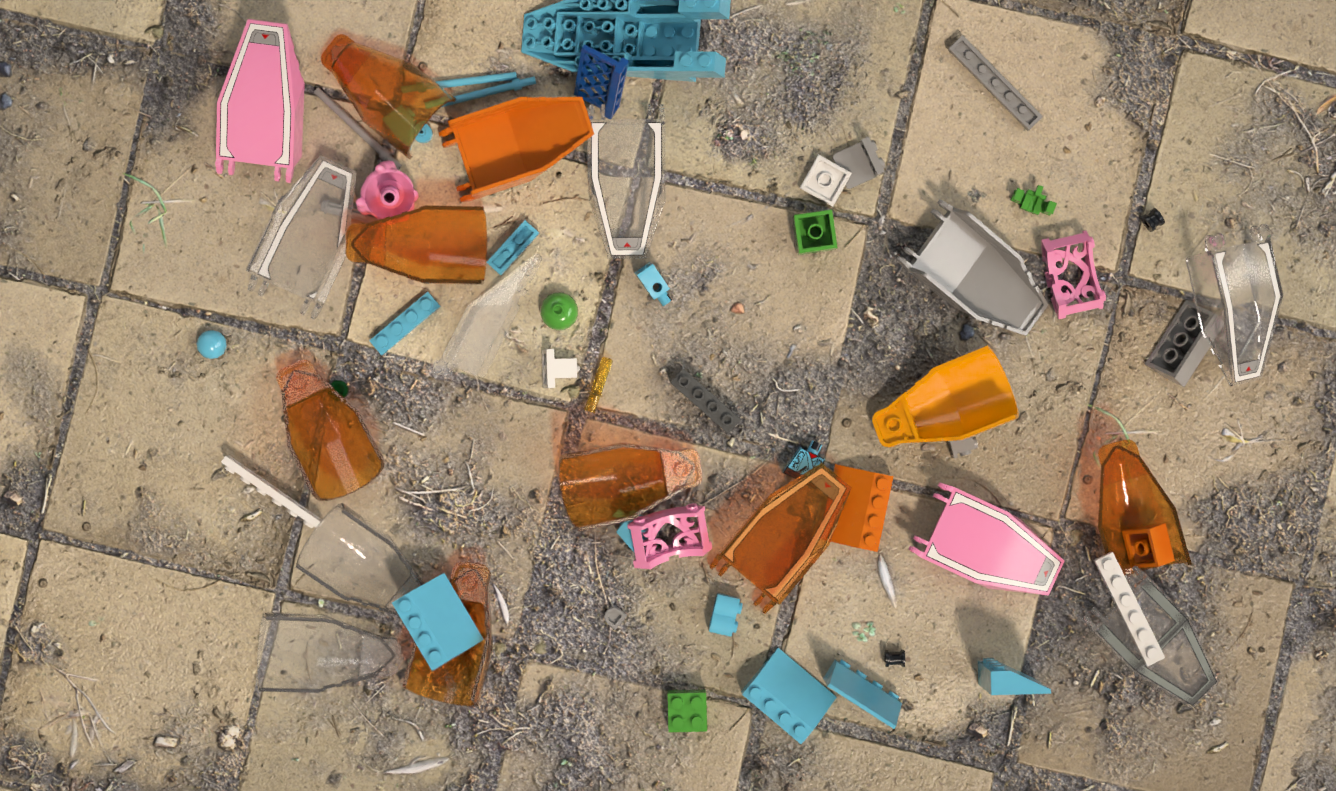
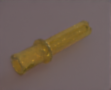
(598, 384)

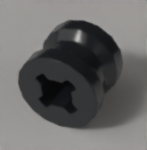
(1152, 220)

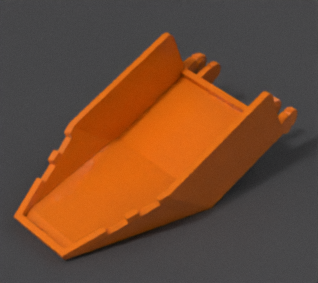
(516, 140)

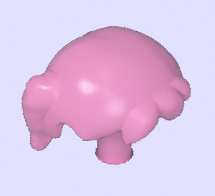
(386, 192)

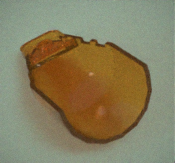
(385, 90)
(425, 244)
(326, 435)
(622, 481)
(1133, 499)
(463, 677)

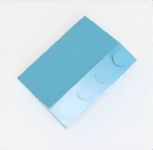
(438, 621)
(1004, 680)
(863, 693)
(789, 695)

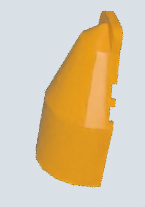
(950, 403)

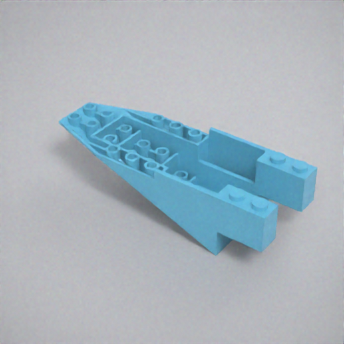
(652, 34)

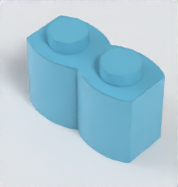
(724, 614)

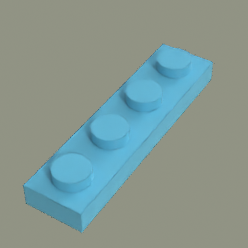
(405, 323)

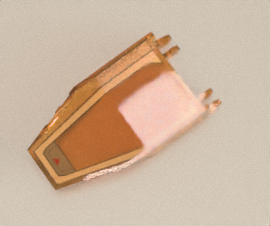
(786, 534)

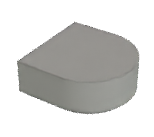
(614, 617)

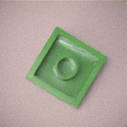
(814, 232)
(687, 710)

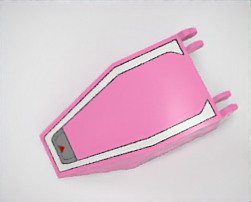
(262, 102)
(989, 546)

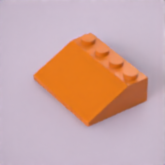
(865, 508)

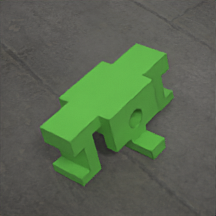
(1033, 201)

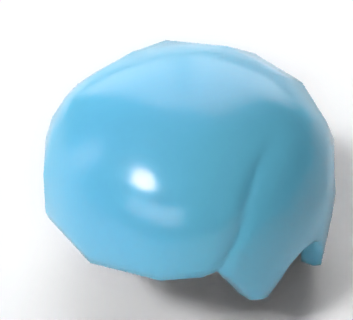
(211, 344)

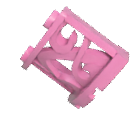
(1062, 299)
(691, 547)

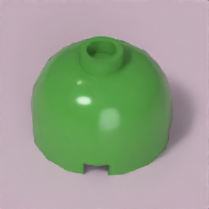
(559, 311)

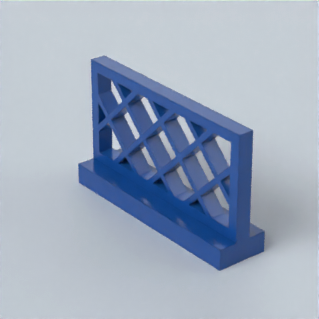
(613, 86)

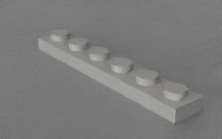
(995, 83)

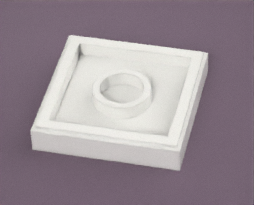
(825, 180)

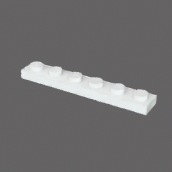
(277, 495)
(1129, 609)

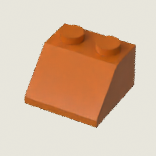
(1148, 546)

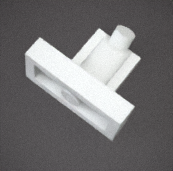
(557, 368)

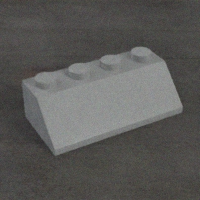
(1180, 347)

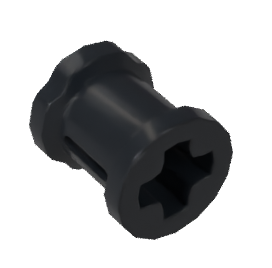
(894, 658)

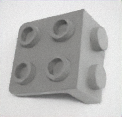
(861, 162)

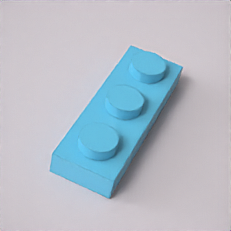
(513, 247)

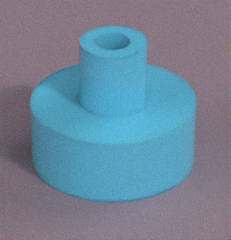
(426, 136)

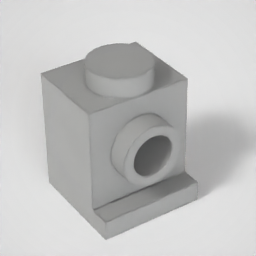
(963, 446)

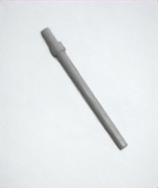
(383, 153)

